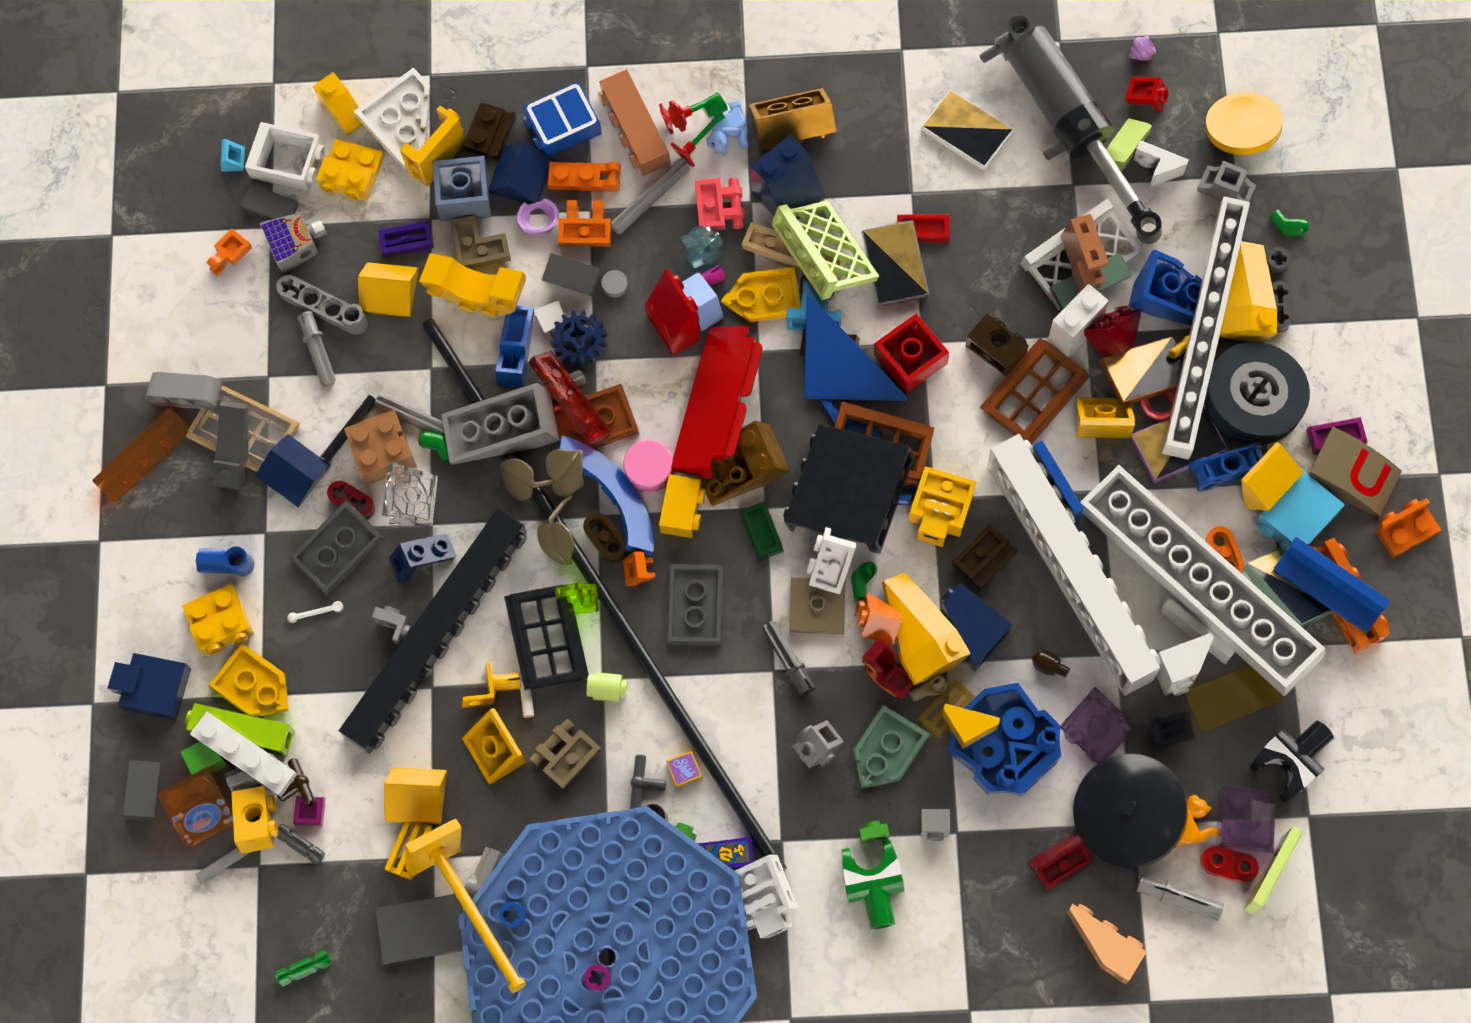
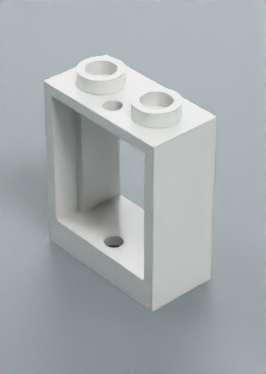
(261, 149)

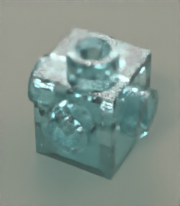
(702, 246)

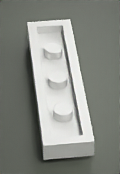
(243, 754)

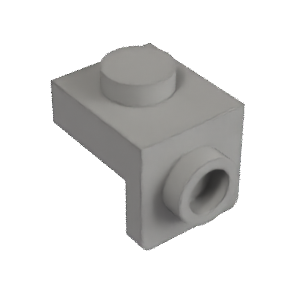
(392, 619)

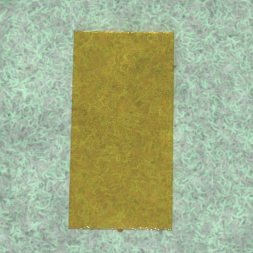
(1231, 698)

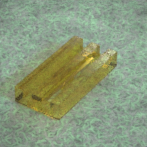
(931, 726)

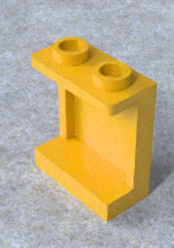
(440, 146)

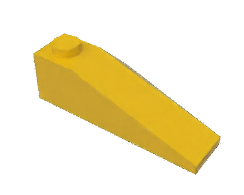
(1251, 301)
(925, 636)

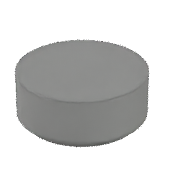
(614, 283)

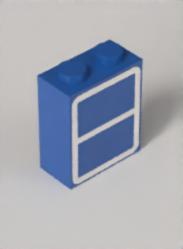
(561, 120)

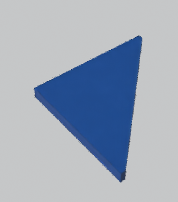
(838, 365)

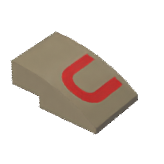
(1355, 472)

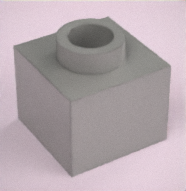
(935, 824)

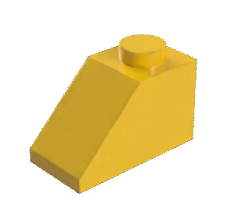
(338, 102)

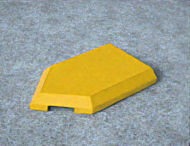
(764, 294)
(251, 684)

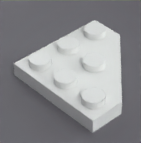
(398, 114)

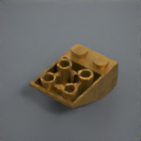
(754, 465)

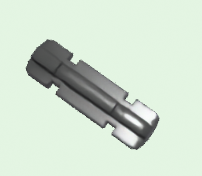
(300, 844)

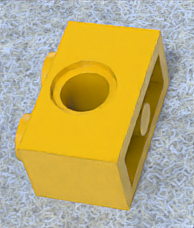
(247, 805)

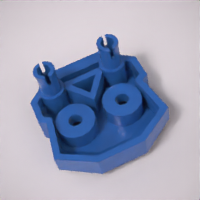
(1036, 739)

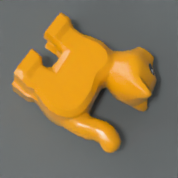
(1196, 809)

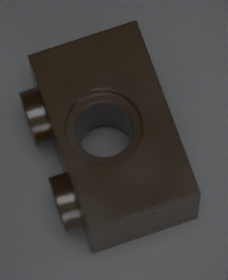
(1000, 358)

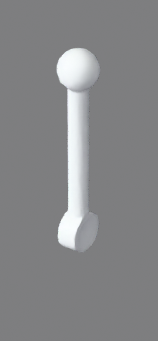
(337, 606)

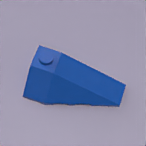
(1166, 289)

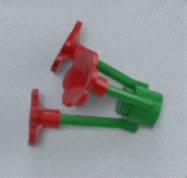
(676, 115)

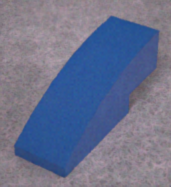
(515, 347)

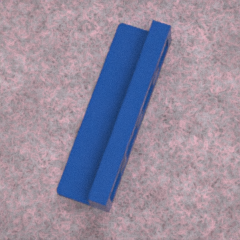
(1331, 585)

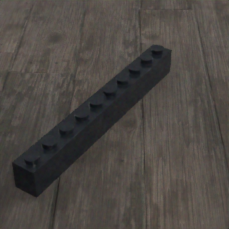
(433, 632)

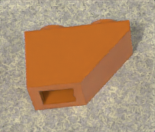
(877, 619)

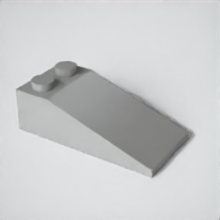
(501, 425)

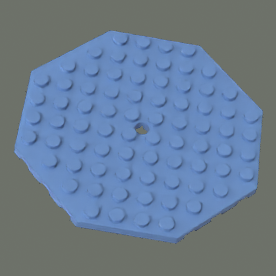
(618, 886)

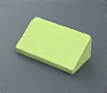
(1127, 140)

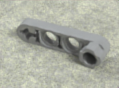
(320, 307)

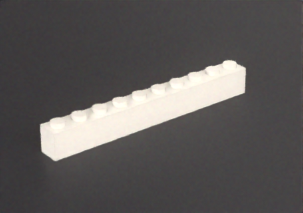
(1205, 328)

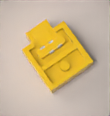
(941, 505)

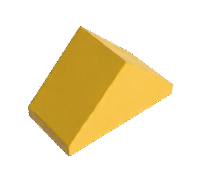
(969, 725)

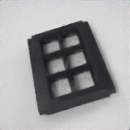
(545, 638)

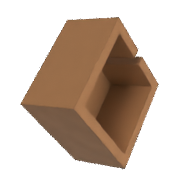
(377, 444)

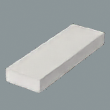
(1196, 629)

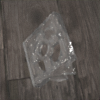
(412, 477)

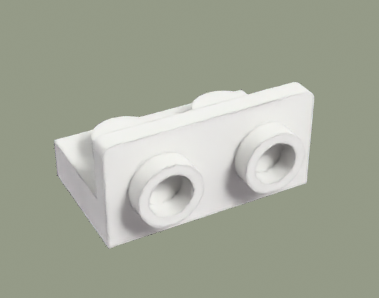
(831, 563)

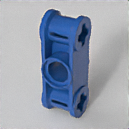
(1212, 472)

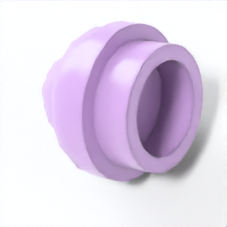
(1142, 49)

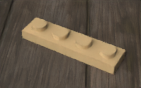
(769, 244)

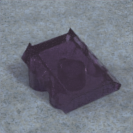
(1097, 726)

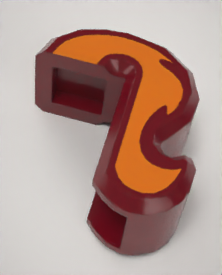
(885, 671)

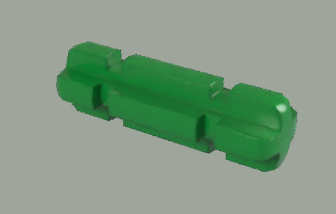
(303, 968)

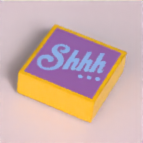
(684, 769)

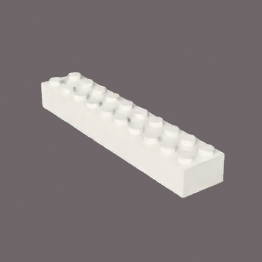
(1073, 565)
(1202, 580)

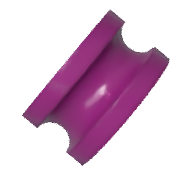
(595, 986)

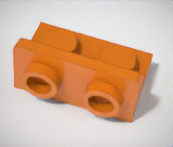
(1407, 528)

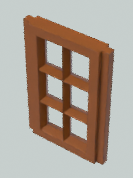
(895, 424)

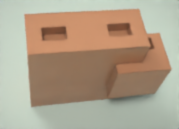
(1085, 252)

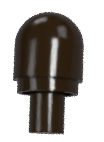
(1049, 664)

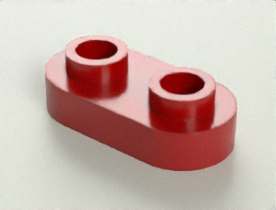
(1230, 864)

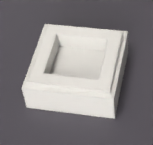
(548, 315)

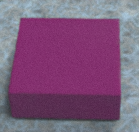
(309, 815)

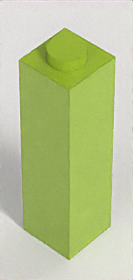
(266, 734)

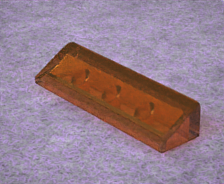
(141, 455)

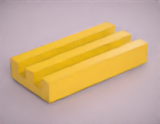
(398, 846)

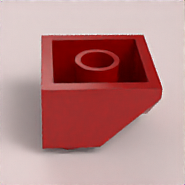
(911, 353)

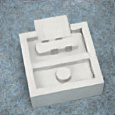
(766, 896)

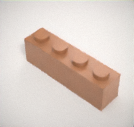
(634, 123)

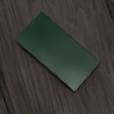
(761, 531)

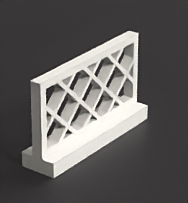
(1054, 246)

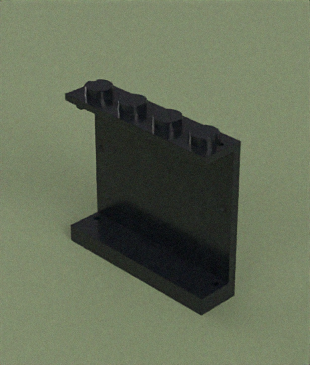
(849, 486)

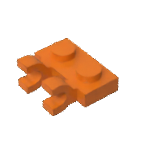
(585, 231)

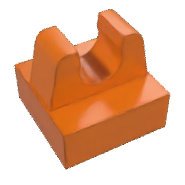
(635, 569)

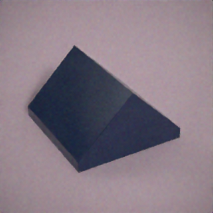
(520, 173)
(292, 470)

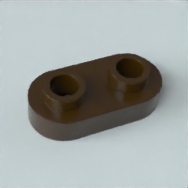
(605, 538)

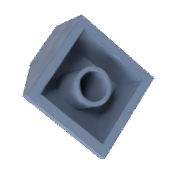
(461, 188)

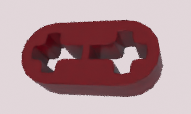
(353, 494)

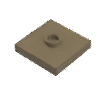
(815, 609)

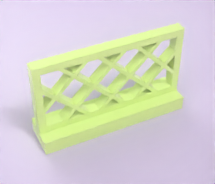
(808, 252)

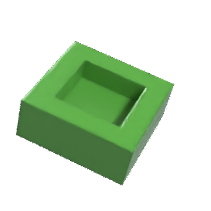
(873, 832)

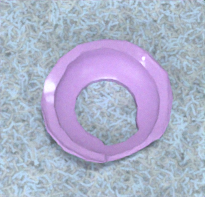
(548, 208)

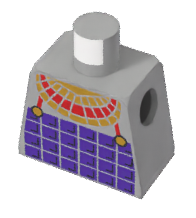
(292, 240)

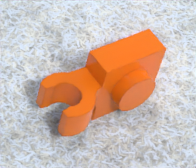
(229, 248)

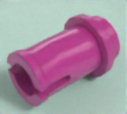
(713, 276)

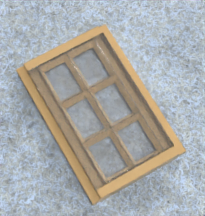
(265, 427)

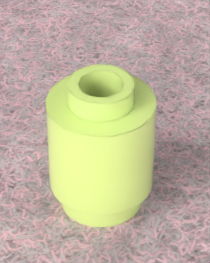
(606, 687)

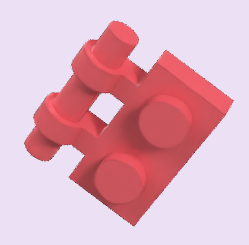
(710, 203)

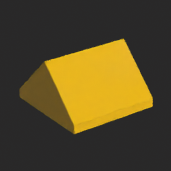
(387, 289)
(1103, 418)
(1270, 479)
(493, 747)
(414, 795)

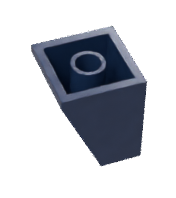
(786, 177)

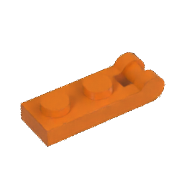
(584, 176)

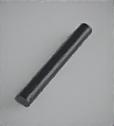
(341, 437)

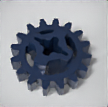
(590, 336)

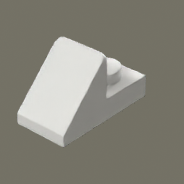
(1167, 164)

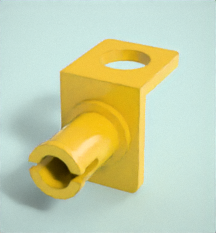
(494, 683)

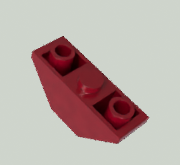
(1115, 331)

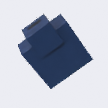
(150, 685)

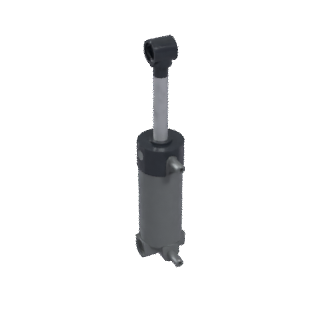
(1068, 108)

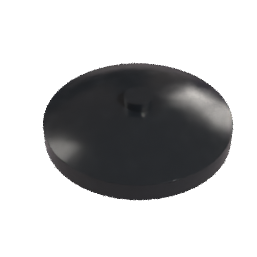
(1130, 810)

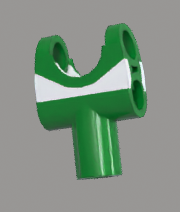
(874, 885)

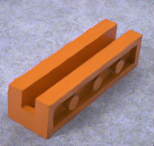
(1355, 637)

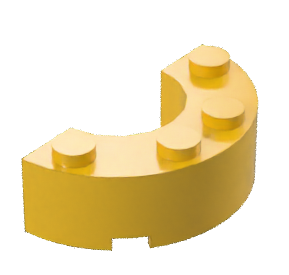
(471, 289)

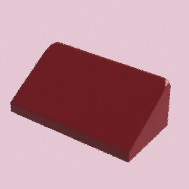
(1060, 861)

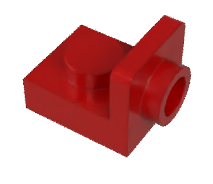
(1147, 92)

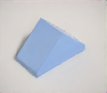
(706, 300)

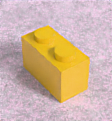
(681, 506)

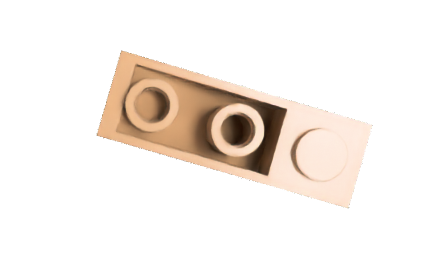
(1110, 949)

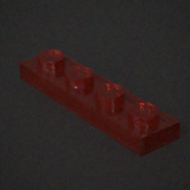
(570, 397)

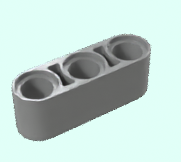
(183, 390)

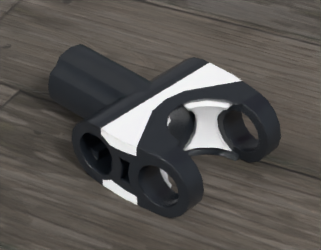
(1296, 756)

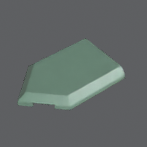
(887, 748)

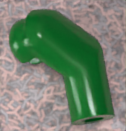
(1289, 227)
(435, 442)
(861, 577)

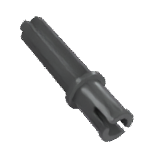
(791, 663)

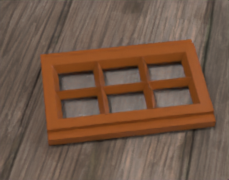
(1035, 391)

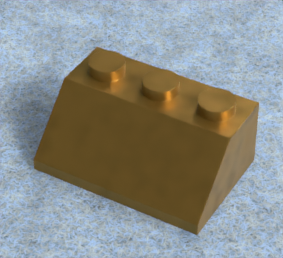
(797, 115)

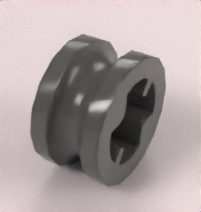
(1283, 255)

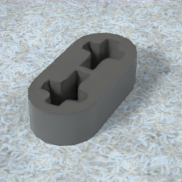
(1285, 306)

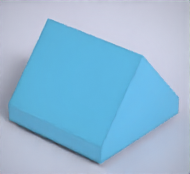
(232, 156)

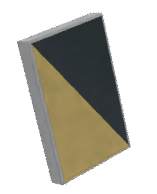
(898, 262)

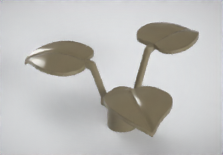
(566, 473)

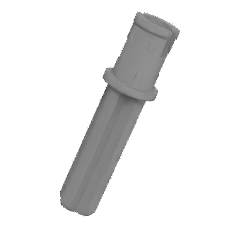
(314, 341)

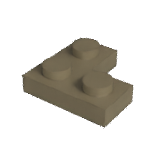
(477, 251)

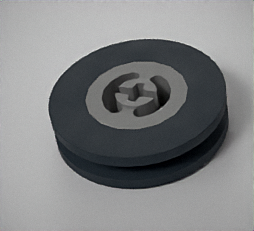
(1274, 409)

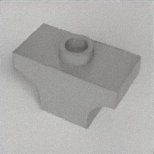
(1227, 182)

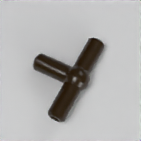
(300, 784)

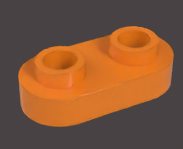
(1230, 548)

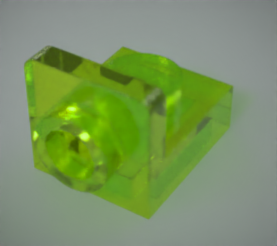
(581, 595)

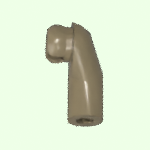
(930, 687)

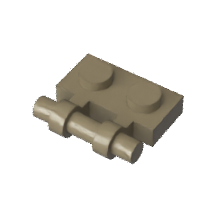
(572, 757)

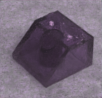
(1245, 819)

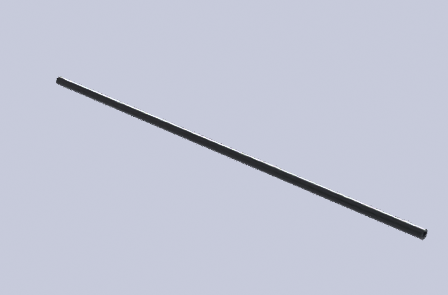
(622, 624)

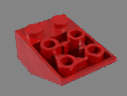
(673, 313)

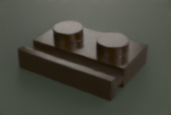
(489, 131)
(984, 556)

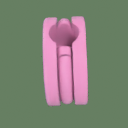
(648, 466)

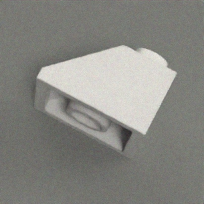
(1182, 665)

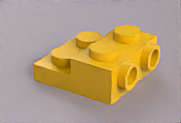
(350, 170)
(217, 620)

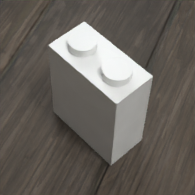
(1069, 325)

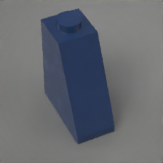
(976, 623)

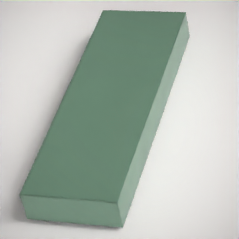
(1113, 273)

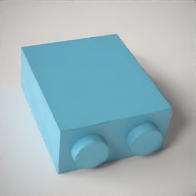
(1300, 513)

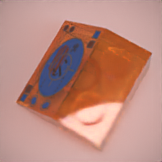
(197, 807)

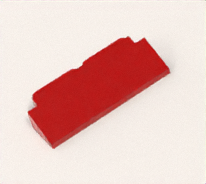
(715, 405)

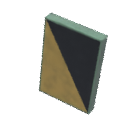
(1284, 594)

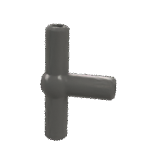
(639, 783)

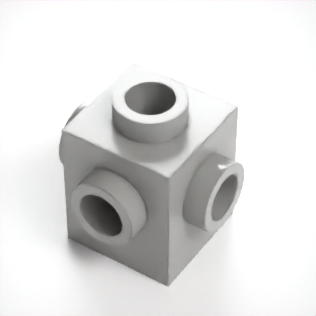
(817, 744)

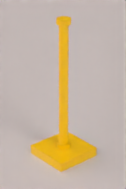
(435, 849)

